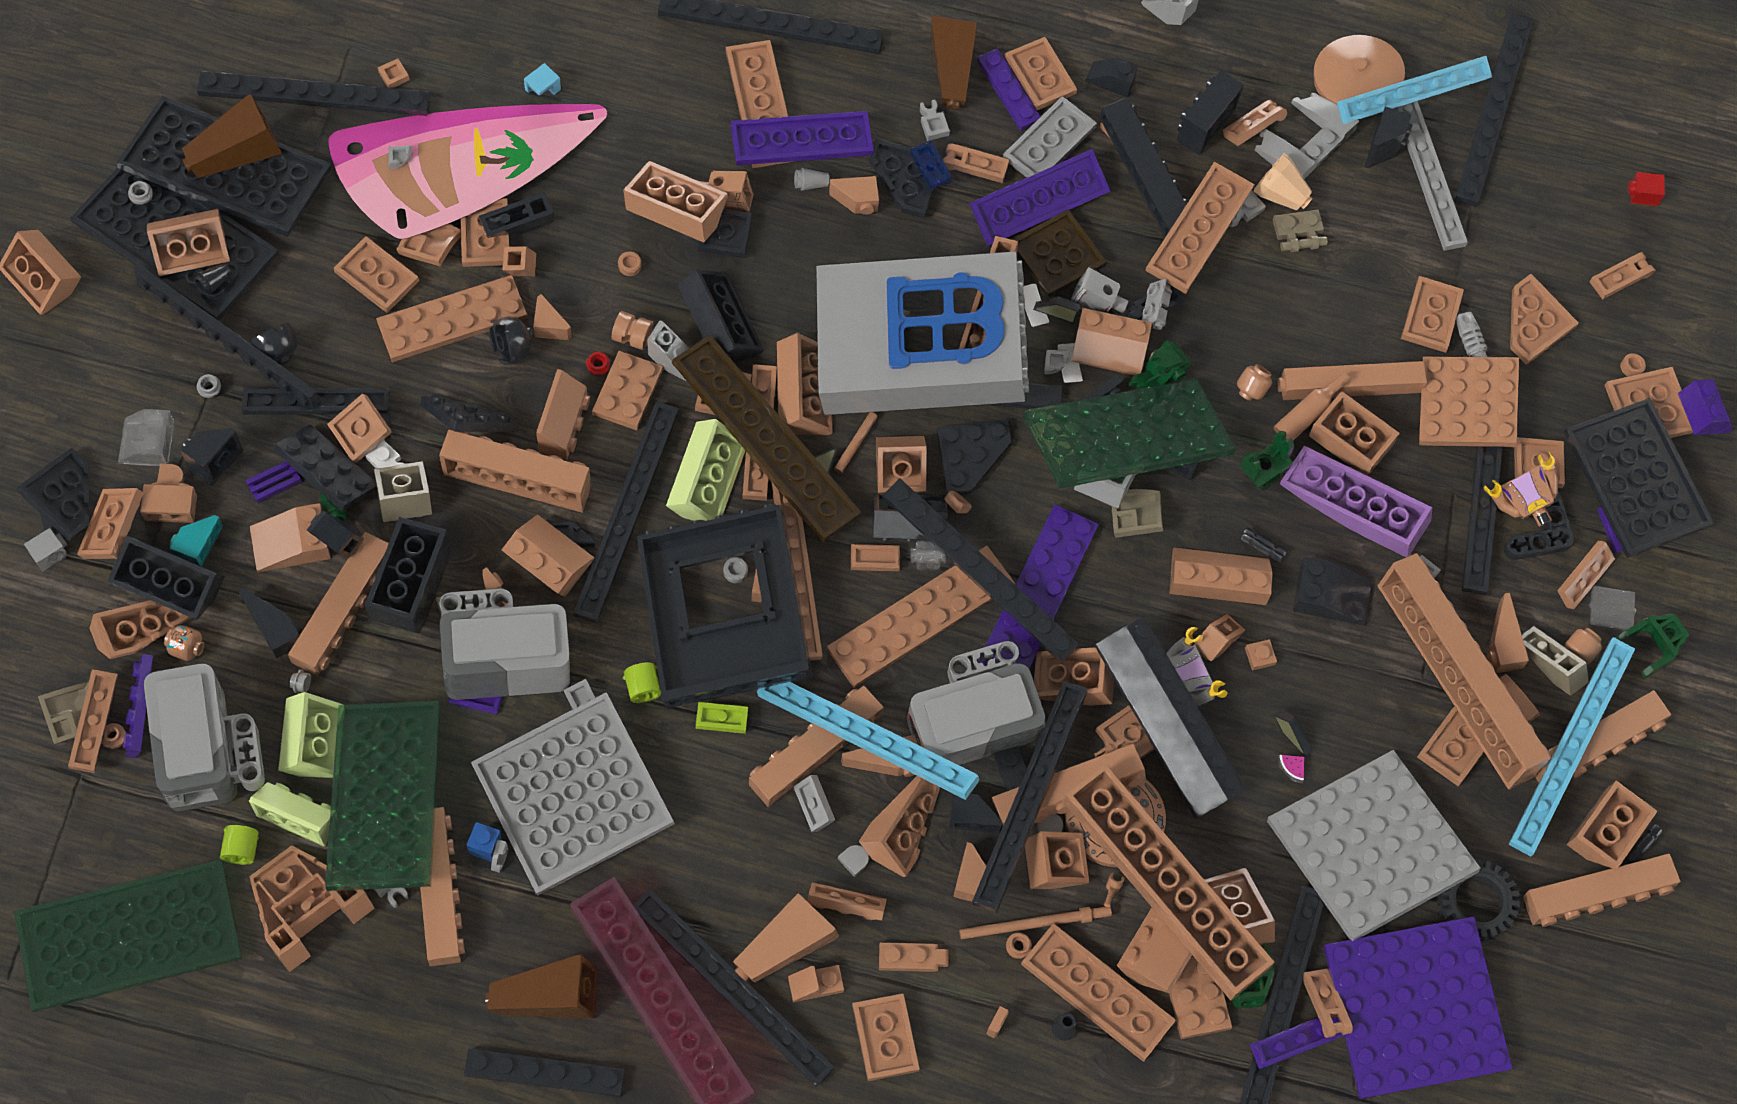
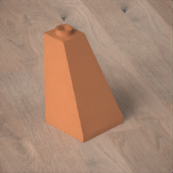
(784, 940)

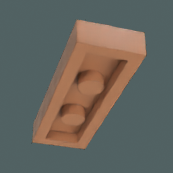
(1586, 574)
(846, 901)

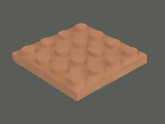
(1470, 401)

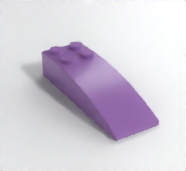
(1358, 501)

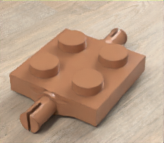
(1122, 731)

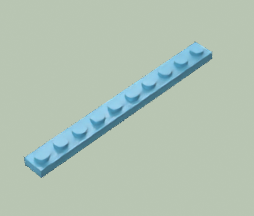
(872, 738)
(1571, 747)

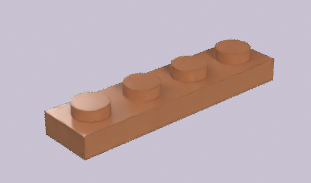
(93, 721)

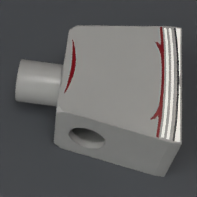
(1098, 293)

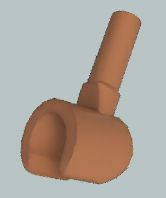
(1113, 887)

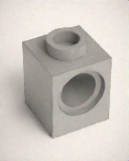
(47, 549)

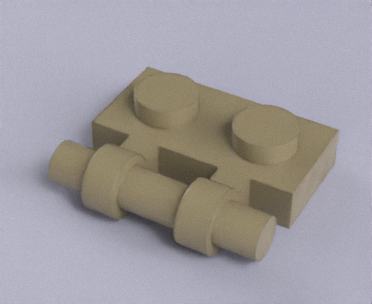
(1299, 225)

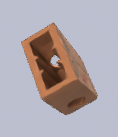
(737, 187)

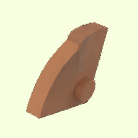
(431, 245)

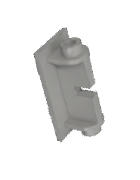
(1157, 296)

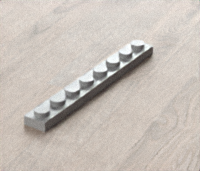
(1433, 181)

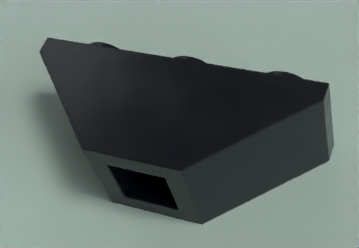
(336, 533)

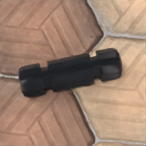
(1263, 545)
(1643, 843)

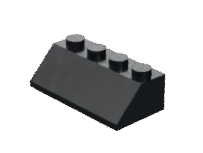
(720, 313)
(165, 578)

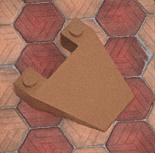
(295, 901)

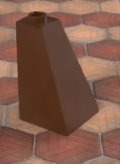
(953, 53)
(232, 141)
(549, 991)

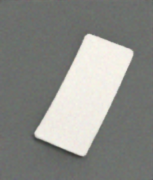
(1031, 296)
(1071, 371)

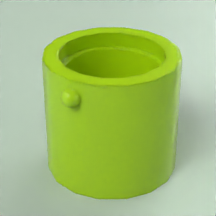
(642, 682)
(239, 844)

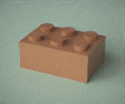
(1353, 434)

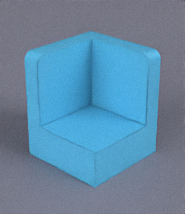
(542, 80)

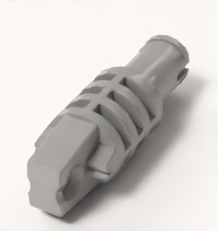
(1471, 335)

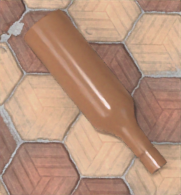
(1309, 409)

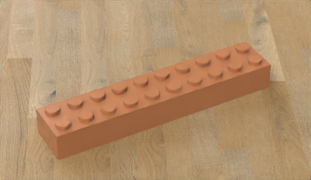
(1463, 671)
(1168, 882)

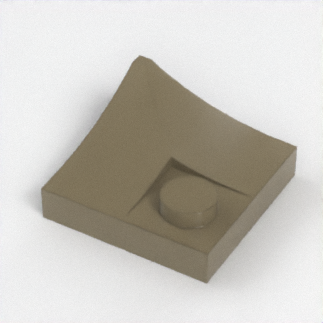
(1138, 513)
(63, 711)

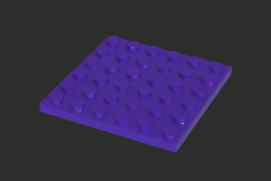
(1418, 1007)

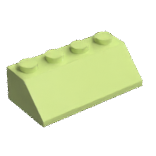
(706, 472)

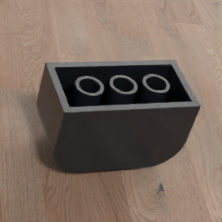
(409, 576)

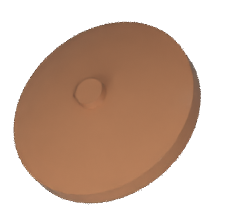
(1356, 67)

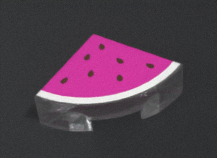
(1292, 767)

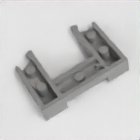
(1311, 155)

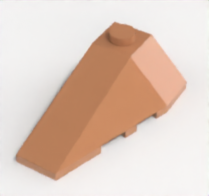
(132, 627)
(896, 831)

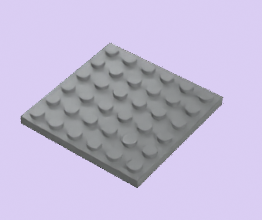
(572, 793)
(1373, 845)

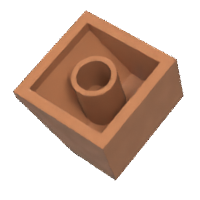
(901, 459)
(1056, 860)

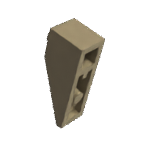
(1555, 661)

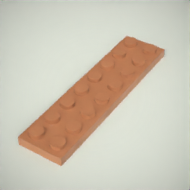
(909, 623)

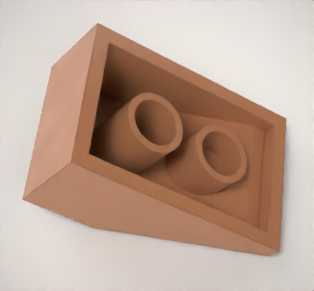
(285, 540)
(1082, 668)
(1246, 903)

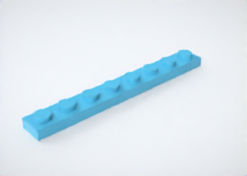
(1414, 89)

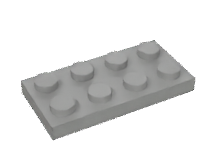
(1050, 138)

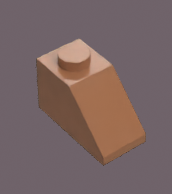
(856, 194)
(1219, 637)
(970, 874)

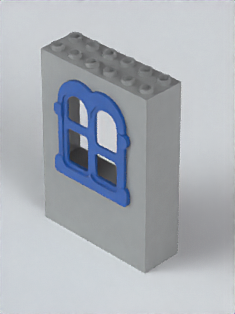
(864, 327)

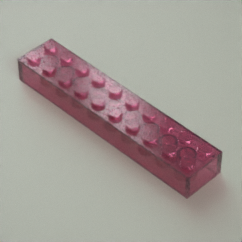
(660, 997)

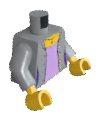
(1193, 671)

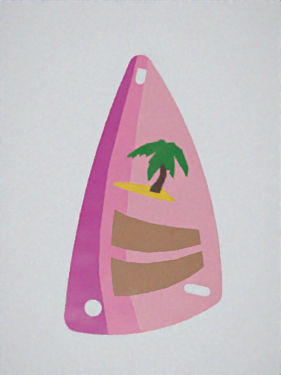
(457, 160)

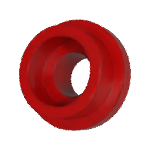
(598, 357)

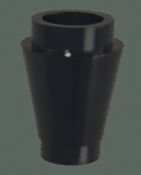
(212, 278)
(1064, 1032)

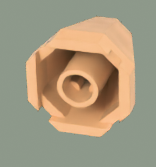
(1284, 185)

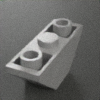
(1171, 11)
(664, 347)

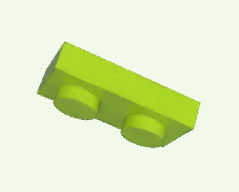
(721, 717)

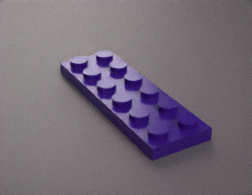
(801, 138)
(1039, 197)

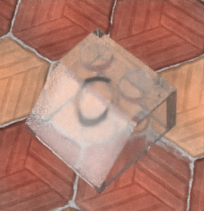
(146, 438)

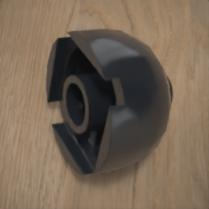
(510, 338)
(277, 344)

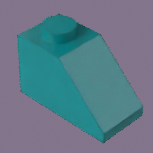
(196, 539)

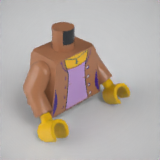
(1529, 492)

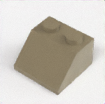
(403, 491)

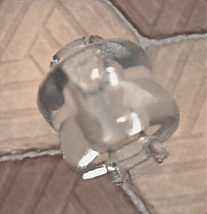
(926, 556)

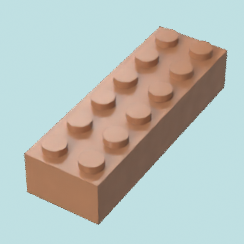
(515, 470)

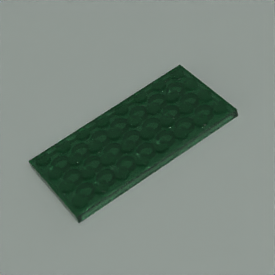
(1128, 433)
(383, 796)
(127, 935)

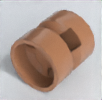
(631, 330)

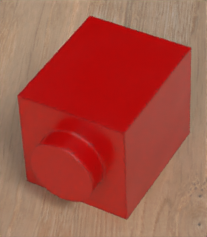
(1646, 189)

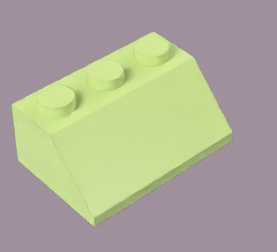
(309, 736)
(292, 812)

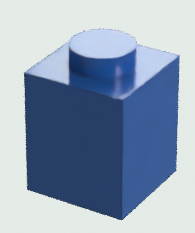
(483, 841)

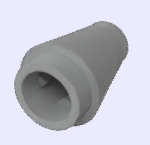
(810, 179)

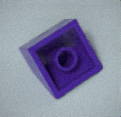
(1705, 408)

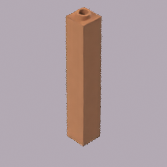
(1364, 379)

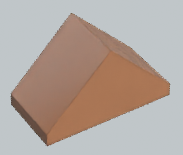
(549, 322)

